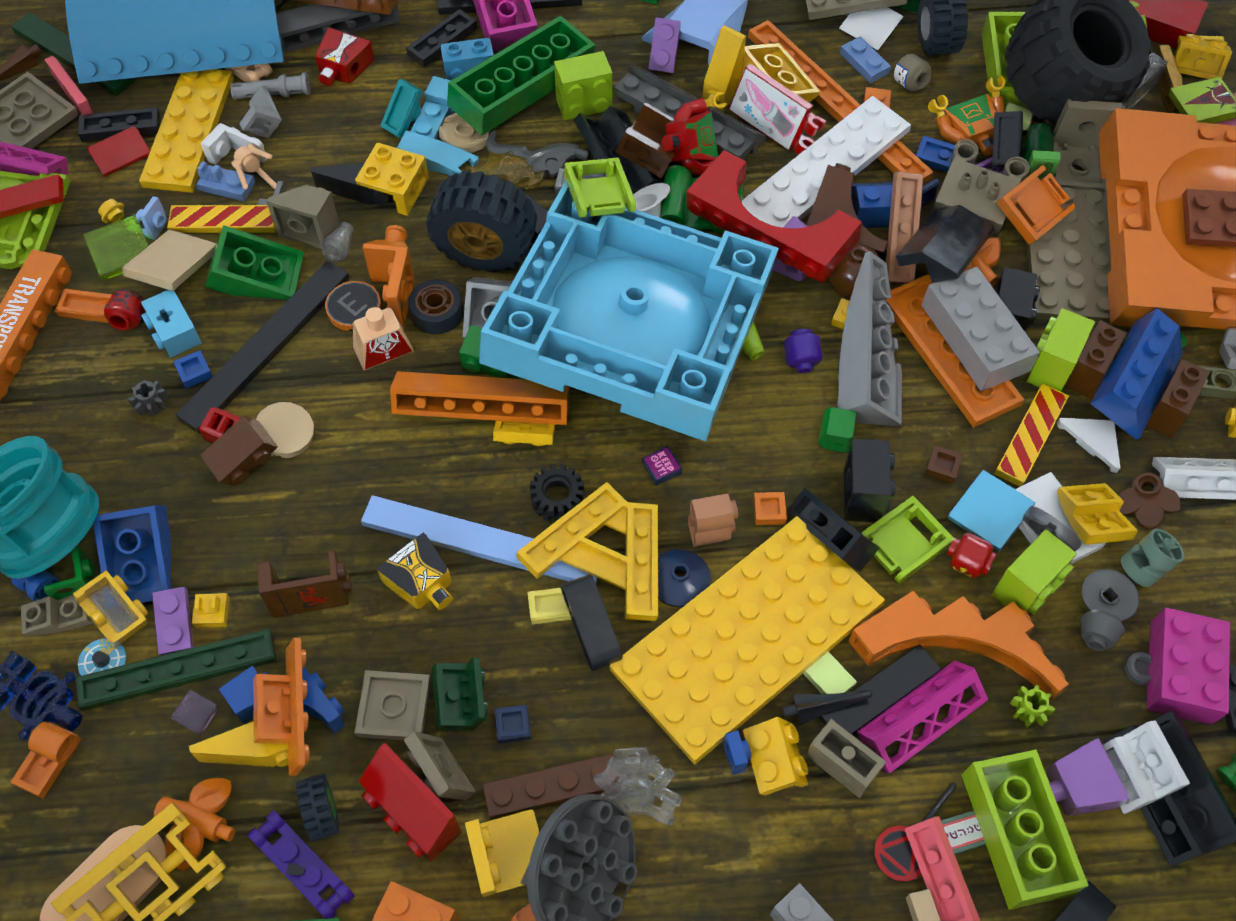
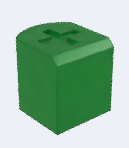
(836, 429)

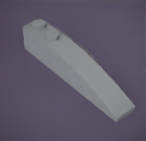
(867, 366)

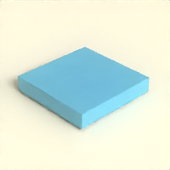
(991, 510)

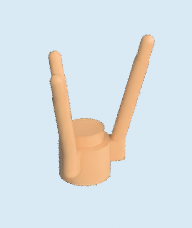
(247, 159)

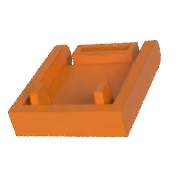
(1038, 202)

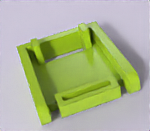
(602, 194)
(902, 544)

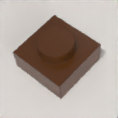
(943, 464)

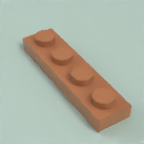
(903, 223)

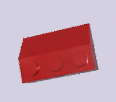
(408, 804)

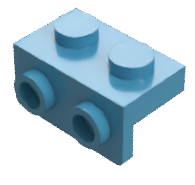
(464, 55)

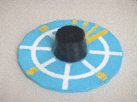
(100, 656)

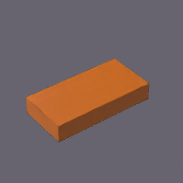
(82, 305)

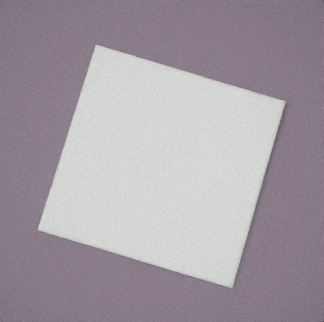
(872, 25)

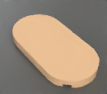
(135, 885)

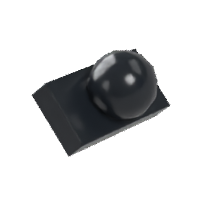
(1007, 137)

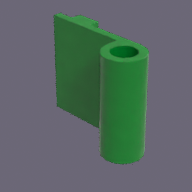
(675, 203)

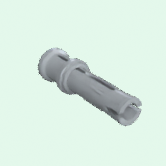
(282, 86)

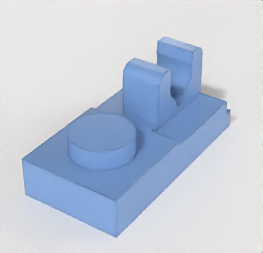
(223, 182)

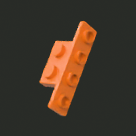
(280, 708)

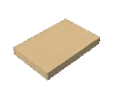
(169, 260)

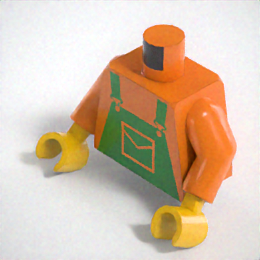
(971, 118)

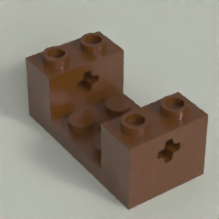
(1176, 398)

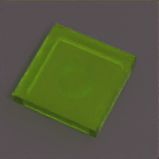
(115, 245)

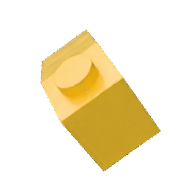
(725, 66)
(239, 749)

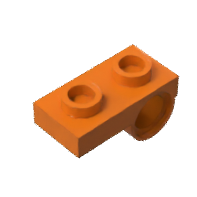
(49, 753)

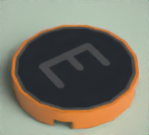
(350, 302)

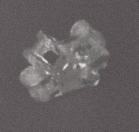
(634, 789)

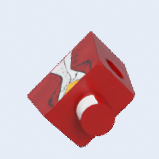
(342, 57)

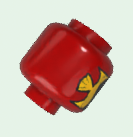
(971, 555)

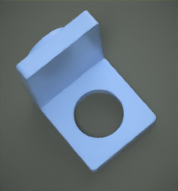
(153, 218)

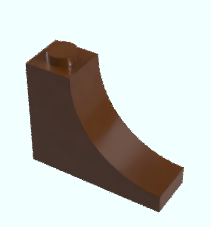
(836, 195)

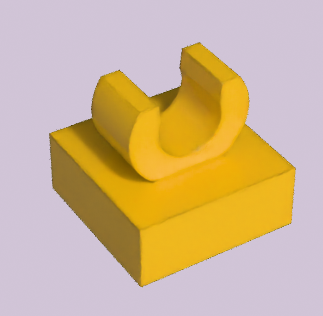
(210, 610)

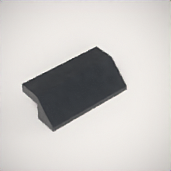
(603, 140)
(946, 242)
(1196, 816)

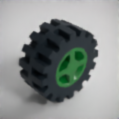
(317, 807)

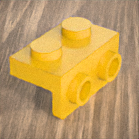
(776, 755)

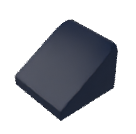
(929, 191)

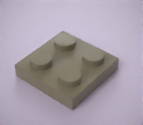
(392, 705)
(439, 766)

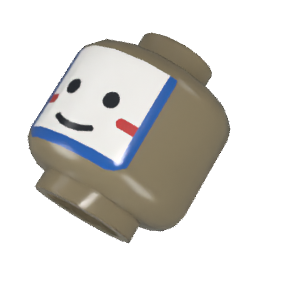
(912, 72)

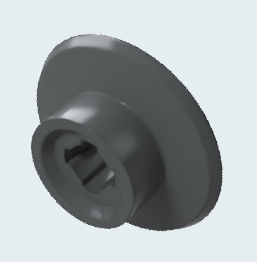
(1117, 587)

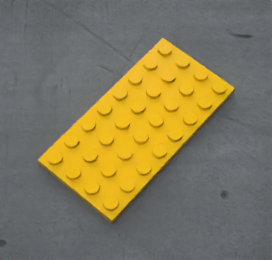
(745, 638)

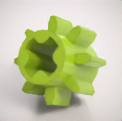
(1032, 705)

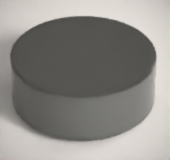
(1137, 668)

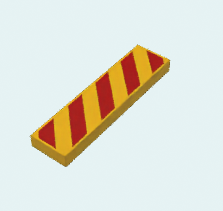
(212, 218)
(1031, 435)

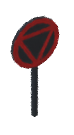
(893, 849)

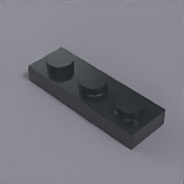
(450, 30)
(107, 124)

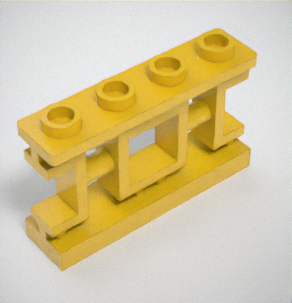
(124, 863)

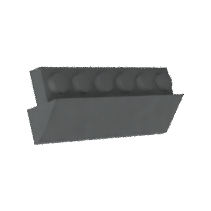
(643, 86)

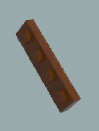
(544, 787)

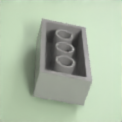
(980, 329)

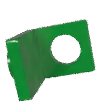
(83, 572)

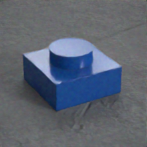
(192, 369)
(737, 752)

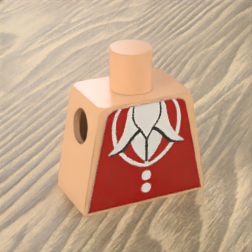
(379, 338)

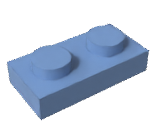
(865, 59)

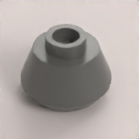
(1101, 629)

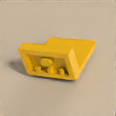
(396, 174)
(502, 850)

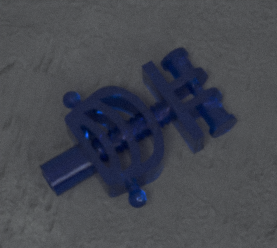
(38, 697)

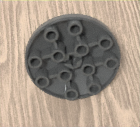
(580, 861)

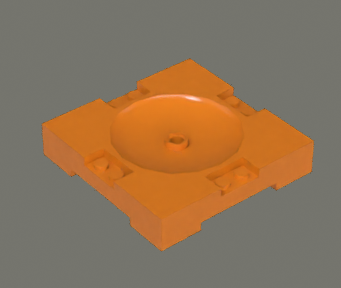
(1147, 168)

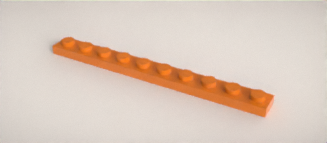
(837, 100)

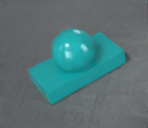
(402, 108)

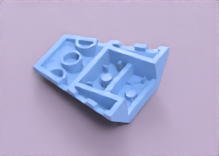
(704, 19)

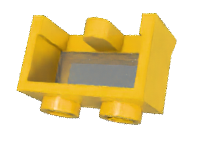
(111, 608)

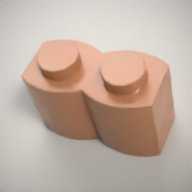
(712, 519)

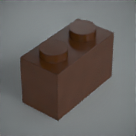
(239, 451)

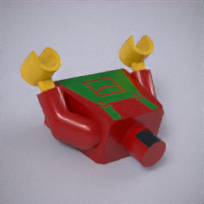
(693, 134)

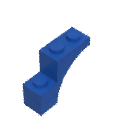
(240, 698)

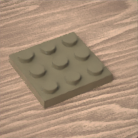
(31, 112)

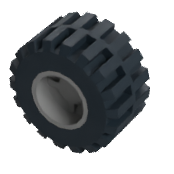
(942, 26)

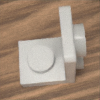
(224, 138)

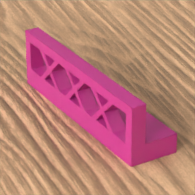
(30, 161)
(923, 706)

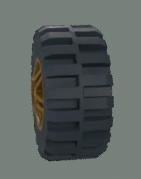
(481, 221)

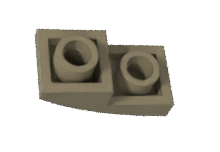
(52, 616)

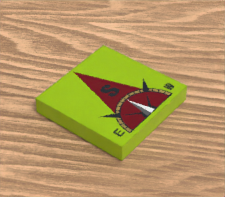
(1206, 99)

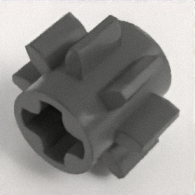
(148, 398)

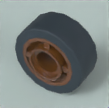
(435, 306)

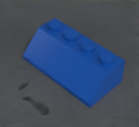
(1140, 372)

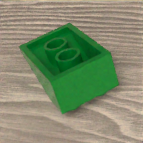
(253, 266)

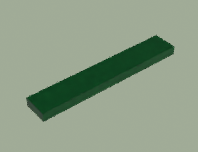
(58, 45)
(175, 669)

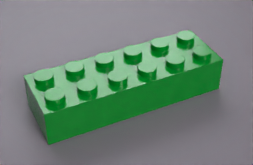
(515, 75)

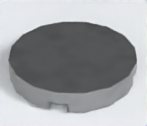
(1040, 520)

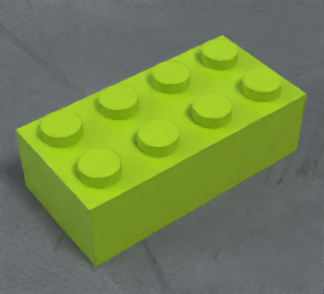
(1023, 829)

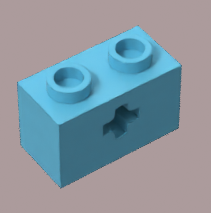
(171, 323)

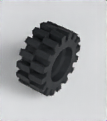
(552, 478)

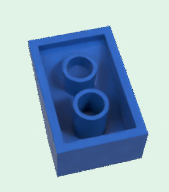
(136, 549)

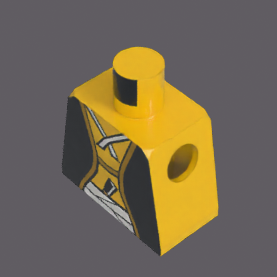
(418, 574)

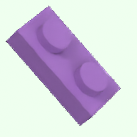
(664, 45)
(172, 620)

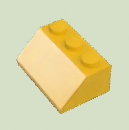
(780, 66)

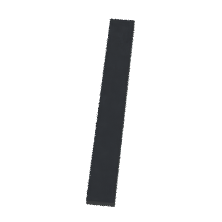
(263, 345)

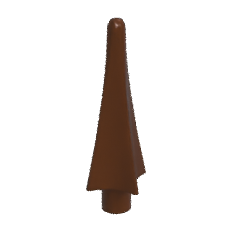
(20, 60)

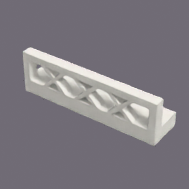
(1198, 476)

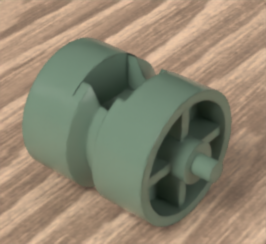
(1152, 557)

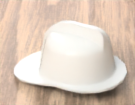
(650, 197)

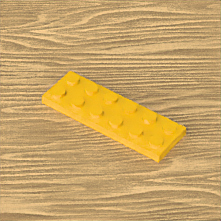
(186, 123)

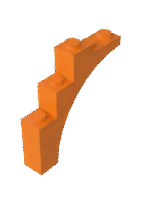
(959, 627)

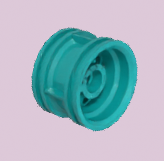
(40, 507)

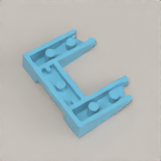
(424, 135)

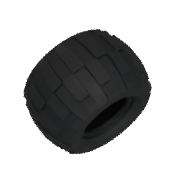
(1077, 54)

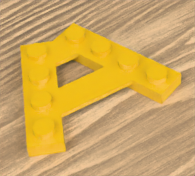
(569, 543)

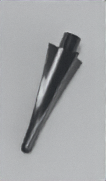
(814, 705)

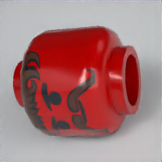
(124, 309)

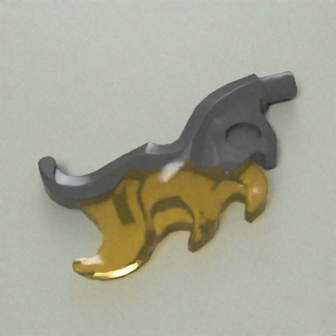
(521, 164)

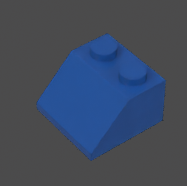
(872, 203)

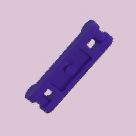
(294, 850)

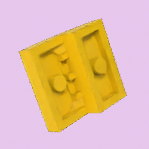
(1095, 513)

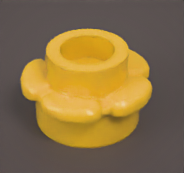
(111, 211)

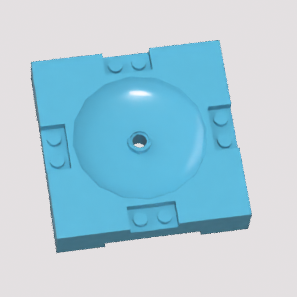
(631, 313)

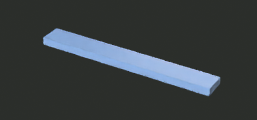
(456, 534)

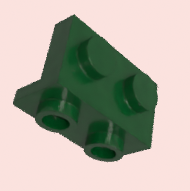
(459, 695)

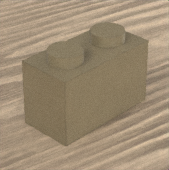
(845, 758)

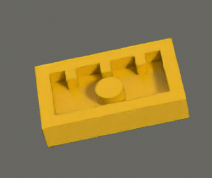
(1202, 57)

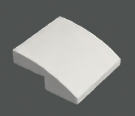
(1145, 766)

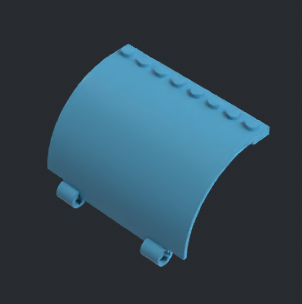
(169, 36)

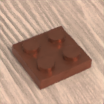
(1210, 217)

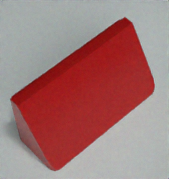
(119, 151)

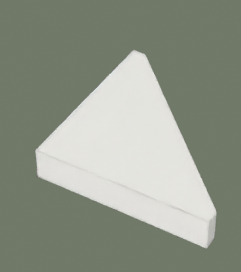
(1096, 437)

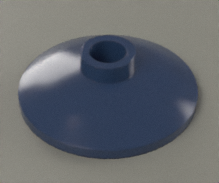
(681, 590)

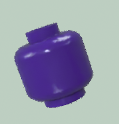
(802, 350)

